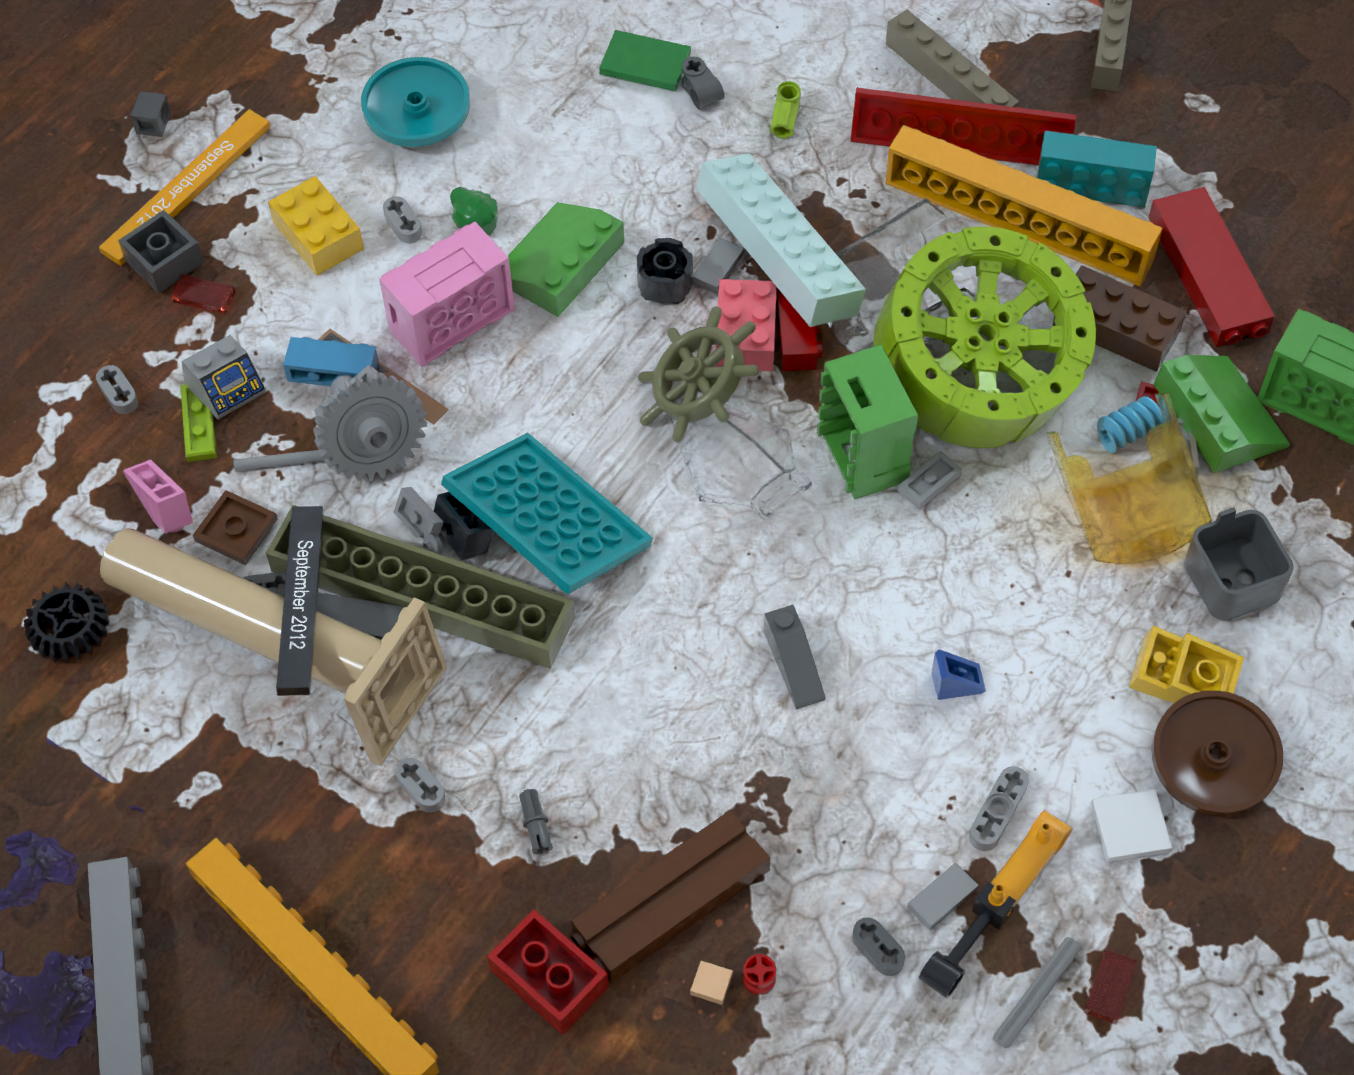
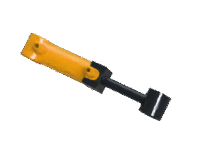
(999, 898)

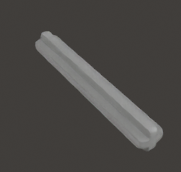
(1037, 992)

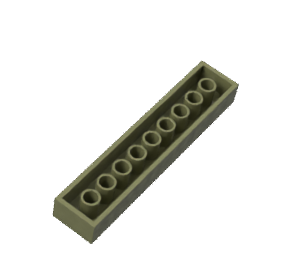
(456, 594)

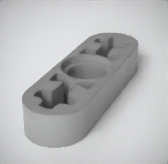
(999, 821)

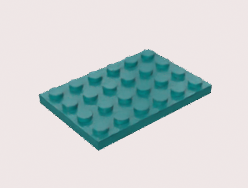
(547, 512)

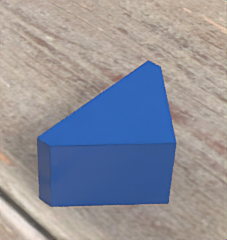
(956, 676)

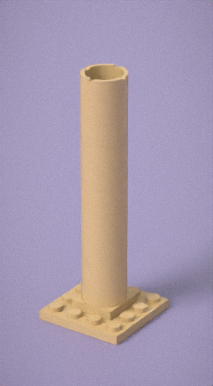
(380, 678)

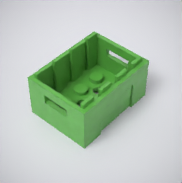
(1313, 375)
(874, 414)

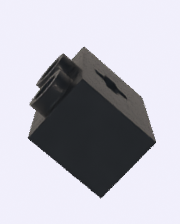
(462, 528)

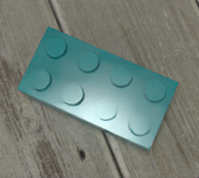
(1098, 167)

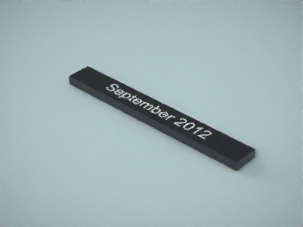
(300, 602)

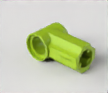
(785, 109)

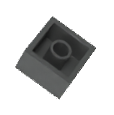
(161, 251)

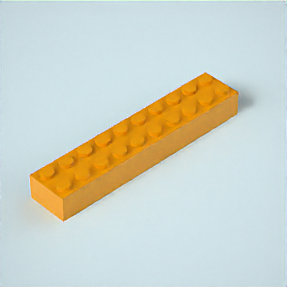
(1024, 204)

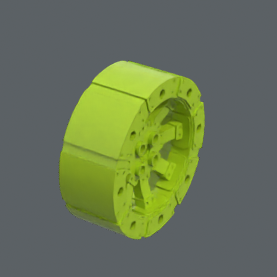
(942, 403)

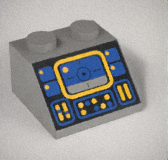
(222, 377)

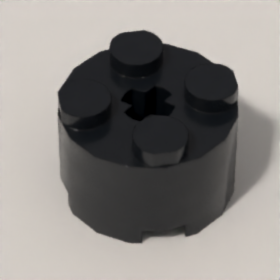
(665, 271)

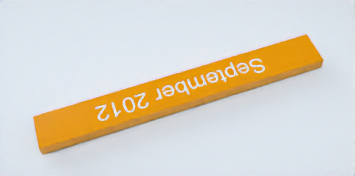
(193, 178)

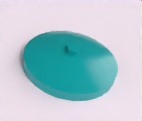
(415, 101)

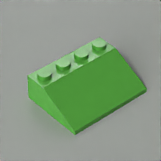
(563, 254)
(1219, 410)

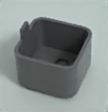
(1236, 545)

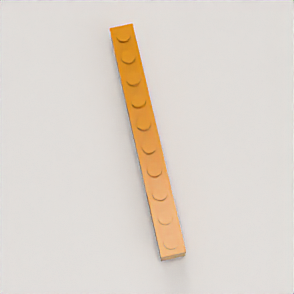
(309, 964)

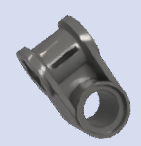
(701, 83)

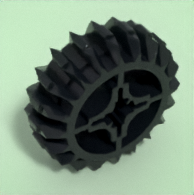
(71, 631)

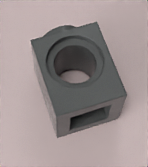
(150, 114)

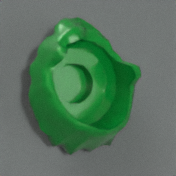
(472, 207)

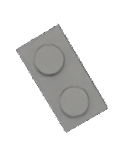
(929, 480)

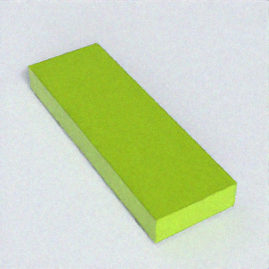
(198, 427)

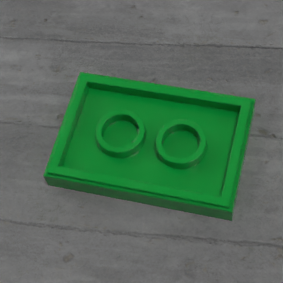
(644, 60)

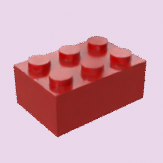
(548, 971)

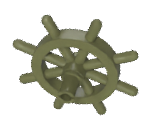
(698, 374)

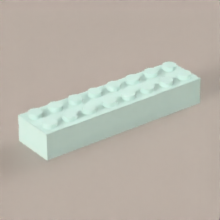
(780, 240)

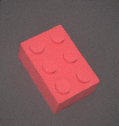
(753, 302)

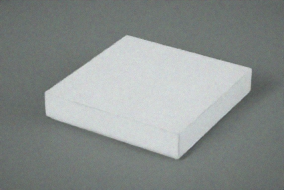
(1131, 825)

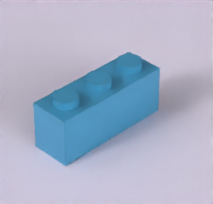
(324, 361)

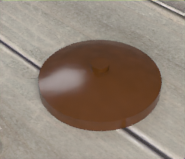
(1217, 753)

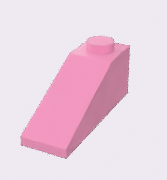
(160, 496)

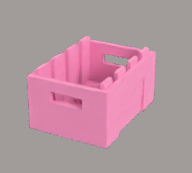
(447, 293)

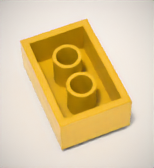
(316, 225)

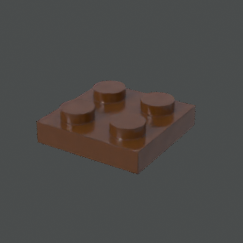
(235, 527)

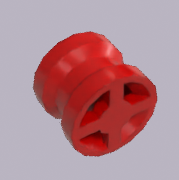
(760, 966)

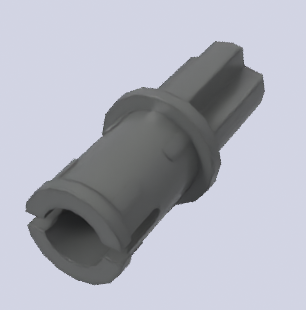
(535, 821)

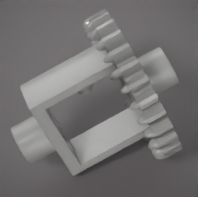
(368, 424)

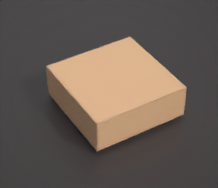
(711, 982)

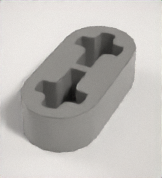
(398, 221)
(121, 387)
(415, 789)

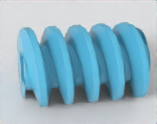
(1128, 423)

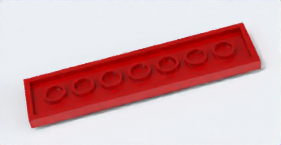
(982, 128)

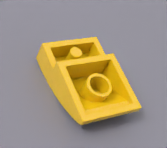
(1181, 666)

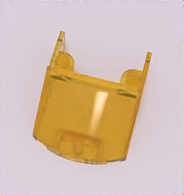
(1141, 507)

